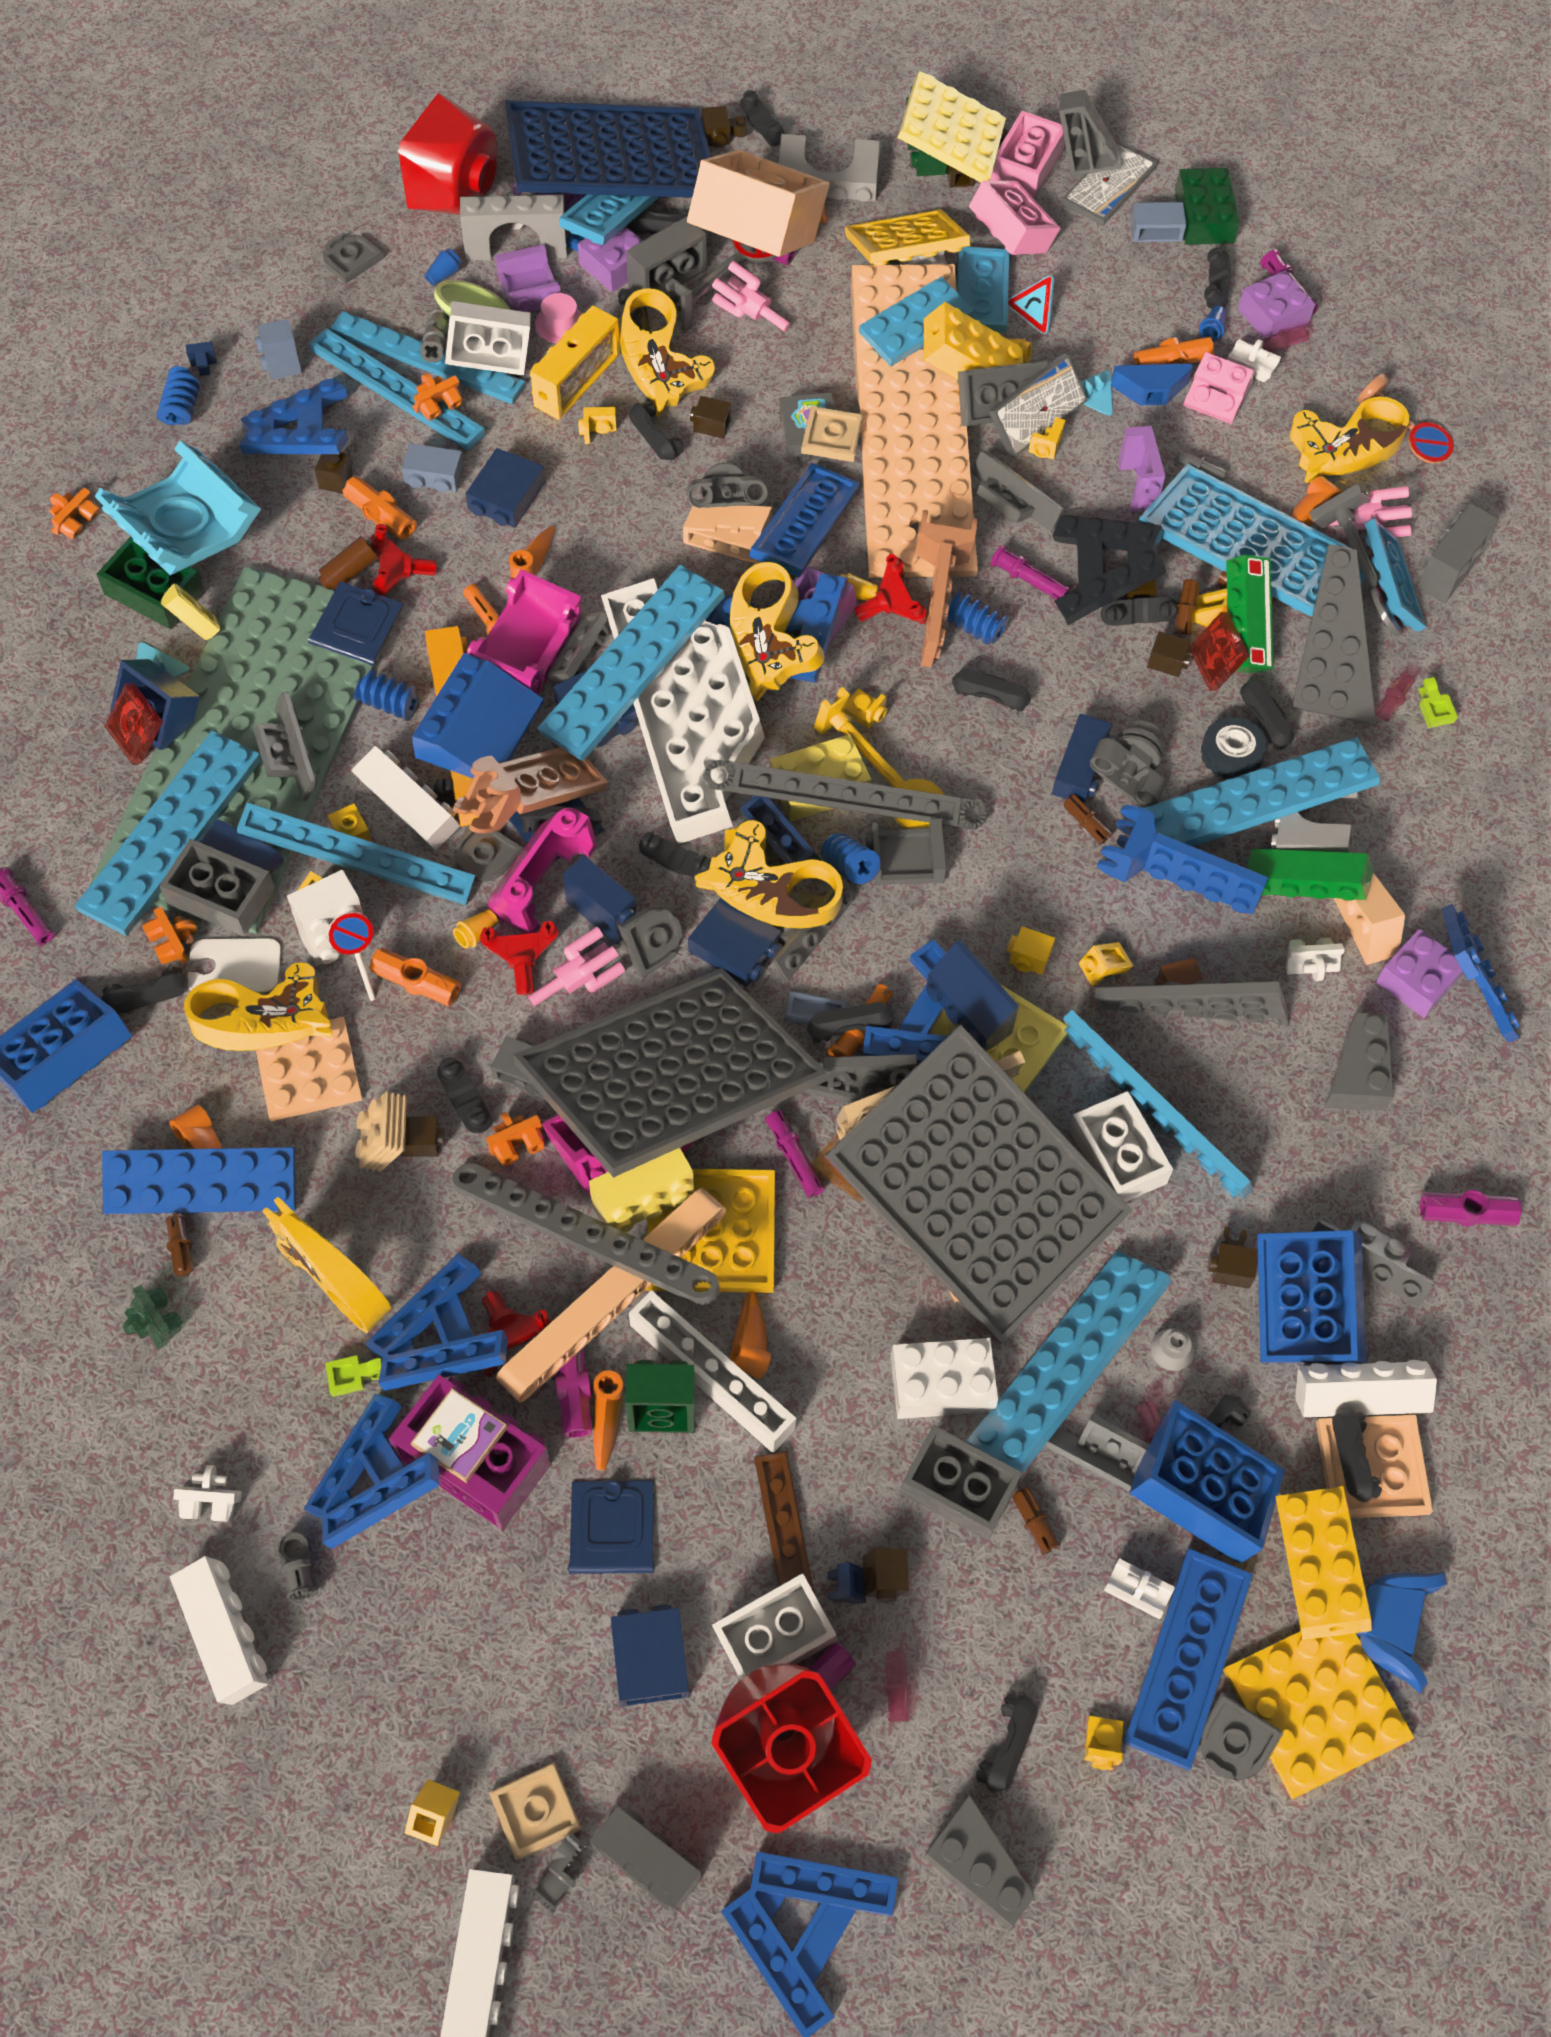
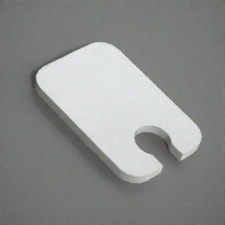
(244, 961)

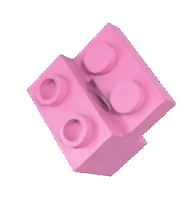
(1219, 388)

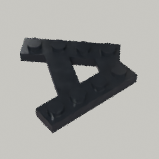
(1095, 585)

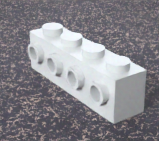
(406, 798)
(1366, 1388)
(219, 1630)

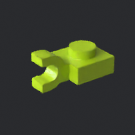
(1435, 707)
(349, 1373)

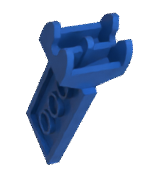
(1179, 864)

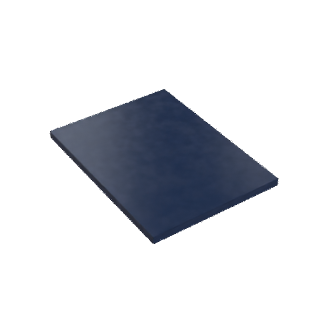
(605, 148)

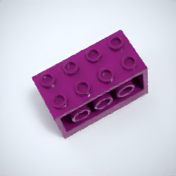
(493, 1489)

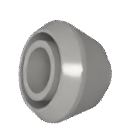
(1172, 1349)

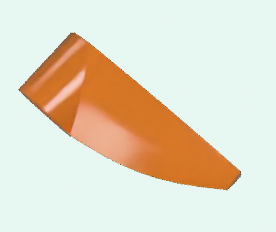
(1318, 493)
(533, 555)
(195, 1129)
(750, 1339)
(606, 1415)

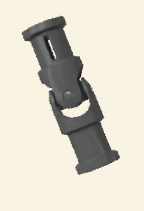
(435, 336)

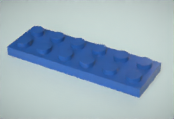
(805, 519)
(198, 1180)
(1188, 1659)

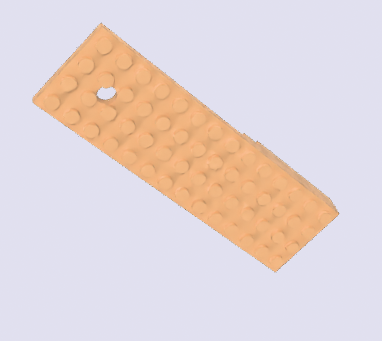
(909, 431)

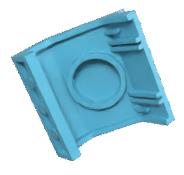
(184, 515)

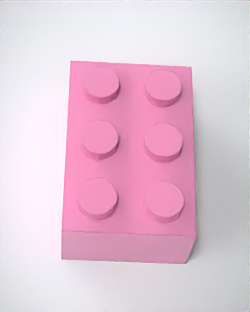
(1029, 152)
(1014, 217)

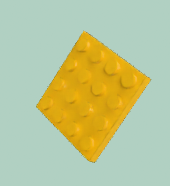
(907, 236)
(743, 1241)
(1325, 1704)

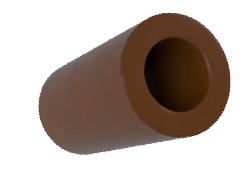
(347, 563)

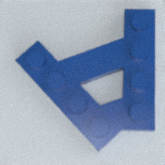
(309, 437)
(813, 615)
(1467, 953)
(914, 1031)
(459, 1350)
(394, 1482)
(794, 1973)

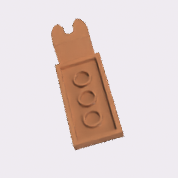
(944, 549)
(525, 786)

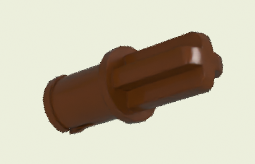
(1187, 607)
(1087, 819)
(179, 1244)
(1035, 1520)

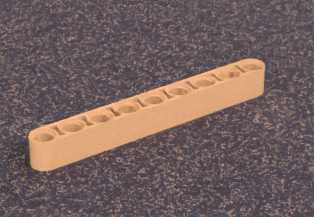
(604, 1300)

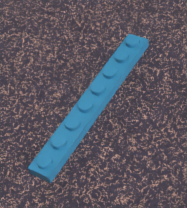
(408, 351)
(393, 387)
(355, 853)

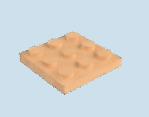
(309, 1074)
(1394, 1458)

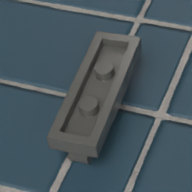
(579, 646)
(867, 1069)

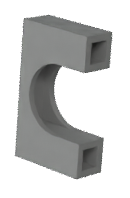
(853, 183)
(484, 214)
(1304, 835)

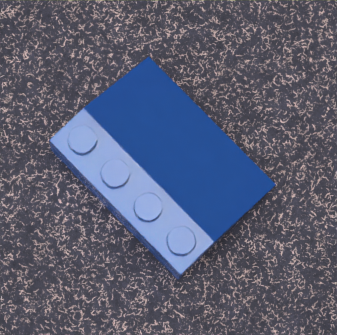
(475, 717)
(58, 1044)
(1311, 1297)
(1208, 1483)

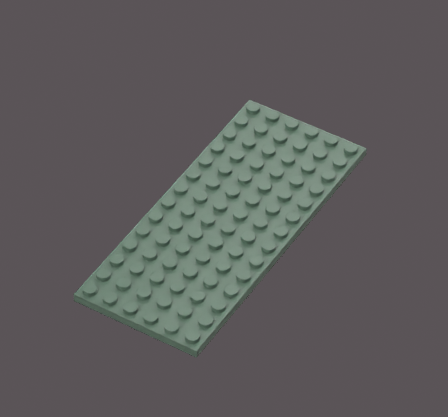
(239, 682)

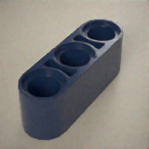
(227, 840)

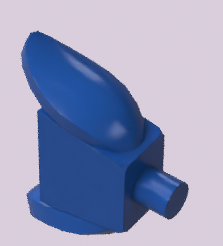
(1395, 1614)

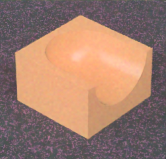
(757, 202)

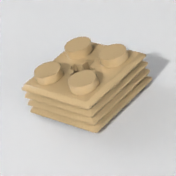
(381, 1131)

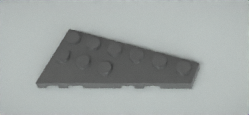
(1335, 659)
(1200, 1000)

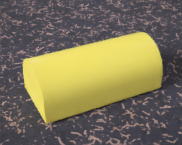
(190, 612)

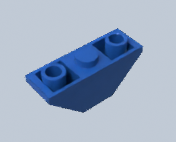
(1151, 382)

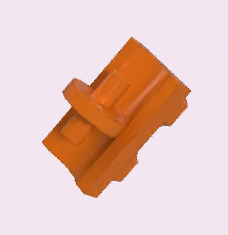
(434, 391)
(67, 508)
(172, 948)
(512, 1133)

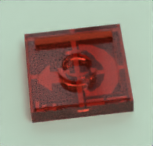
(1219, 651)
(133, 724)

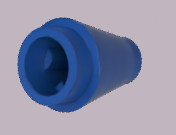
(443, 267)
(1213, 323)

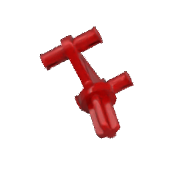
(394, 563)
(892, 596)
(520, 951)
(516, 1326)

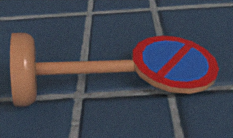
(1426, 440)

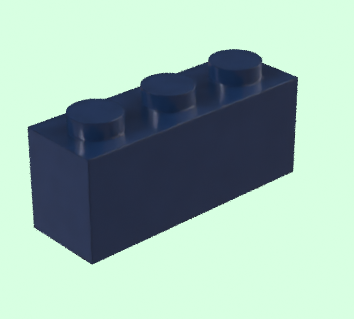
(1075, 773)
(778, 830)

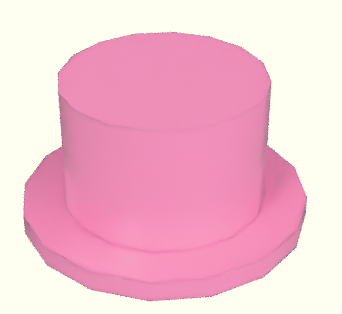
(556, 316)

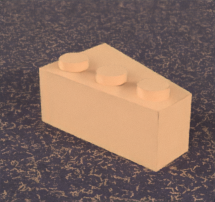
(726, 529)
(1374, 923)

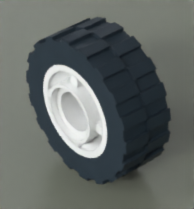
(1233, 747)

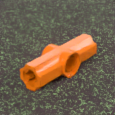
(1175, 352)
(379, 507)
(429, 984)

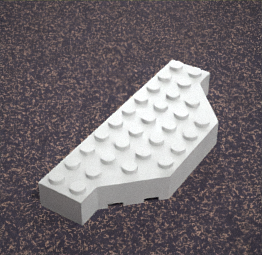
(692, 716)

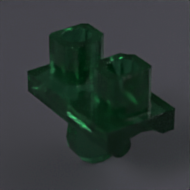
(146, 1320)

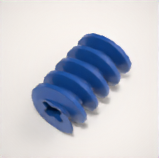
(178, 397)
(975, 619)
(387, 695)
(850, 858)

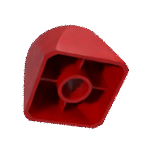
(447, 158)
(795, 1773)

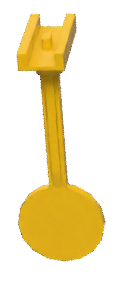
(834, 715)

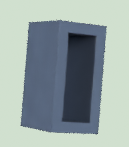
(1157, 222)
(279, 349)
(432, 467)

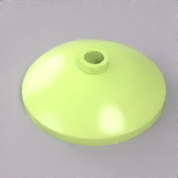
(466, 293)

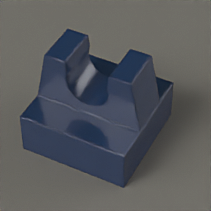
(201, 356)
(850, 1584)

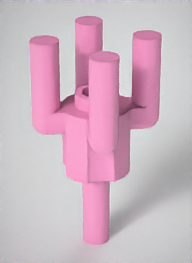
(747, 298)
(1383, 513)
(579, 969)

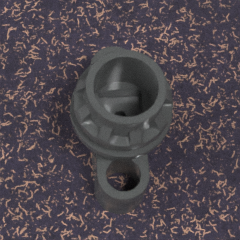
(724, 487)
(1131, 762)

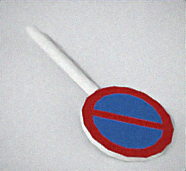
(350, 935)

